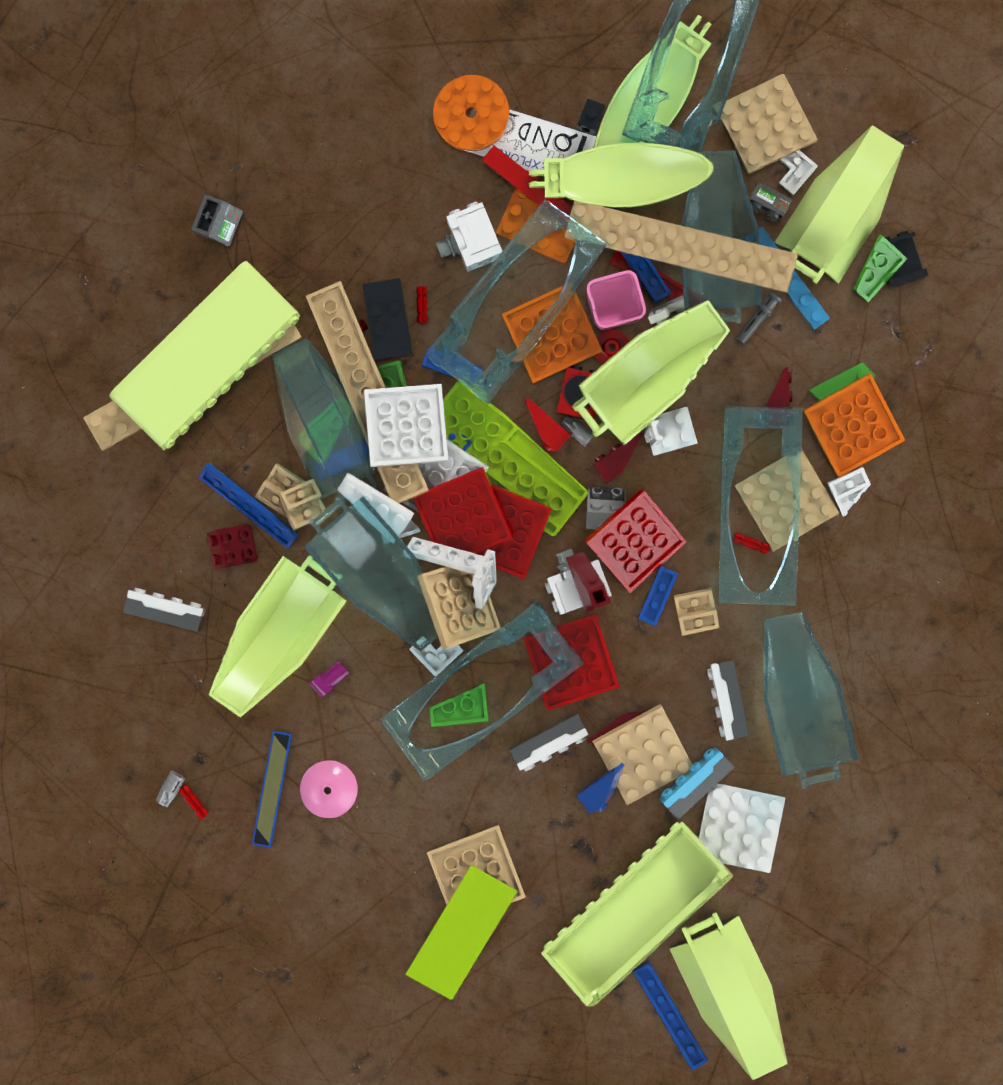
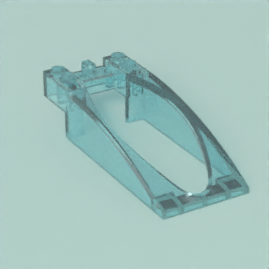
(640, 121)
(445, 349)
(737, 418)
(534, 620)

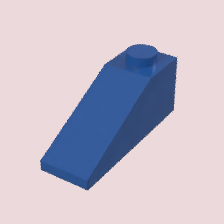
(601, 790)

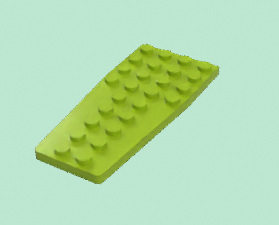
(511, 455)

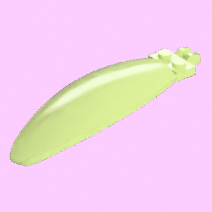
(676, 80)
(623, 174)

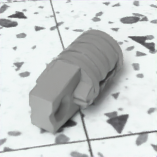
(577, 430)
(170, 788)

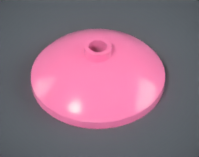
(342, 785)

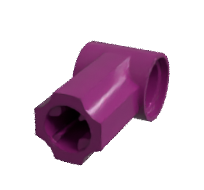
(326, 681)

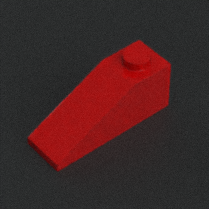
(548, 430)

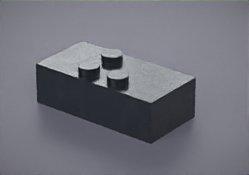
(387, 320)

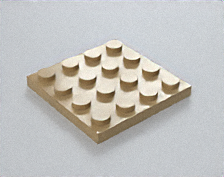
(766, 124)
(770, 501)
(453, 607)
(648, 751)
(484, 851)

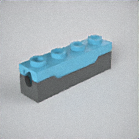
(696, 783)

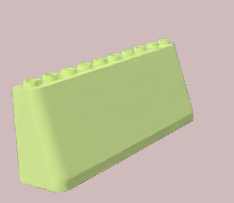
(204, 355)
(636, 914)

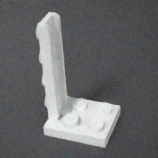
(670, 431)
(481, 566)

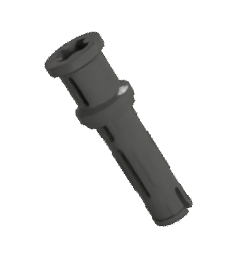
(764, 310)

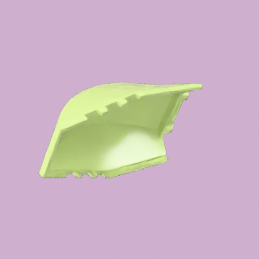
(843, 206)
(650, 372)
(275, 634)
(733, 993)

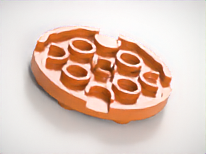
(471, 93)

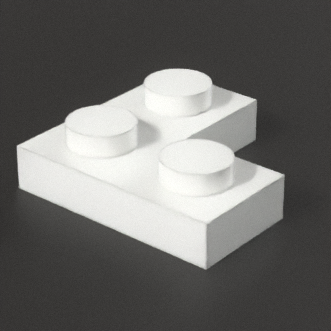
(800, 169)
(660, 313)
(437, 659)

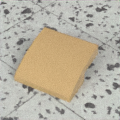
(277, 482)
(302, 503)
(696, 611)

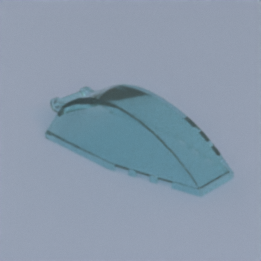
(721, 208)
(321, 419)
(373, 569)
(804, 702)

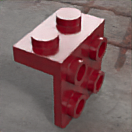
(231, 546)

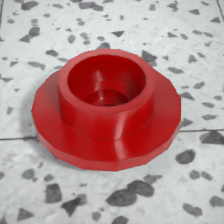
(610, 337)

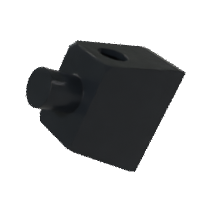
(591, 117)

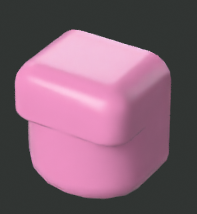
(615, 300)

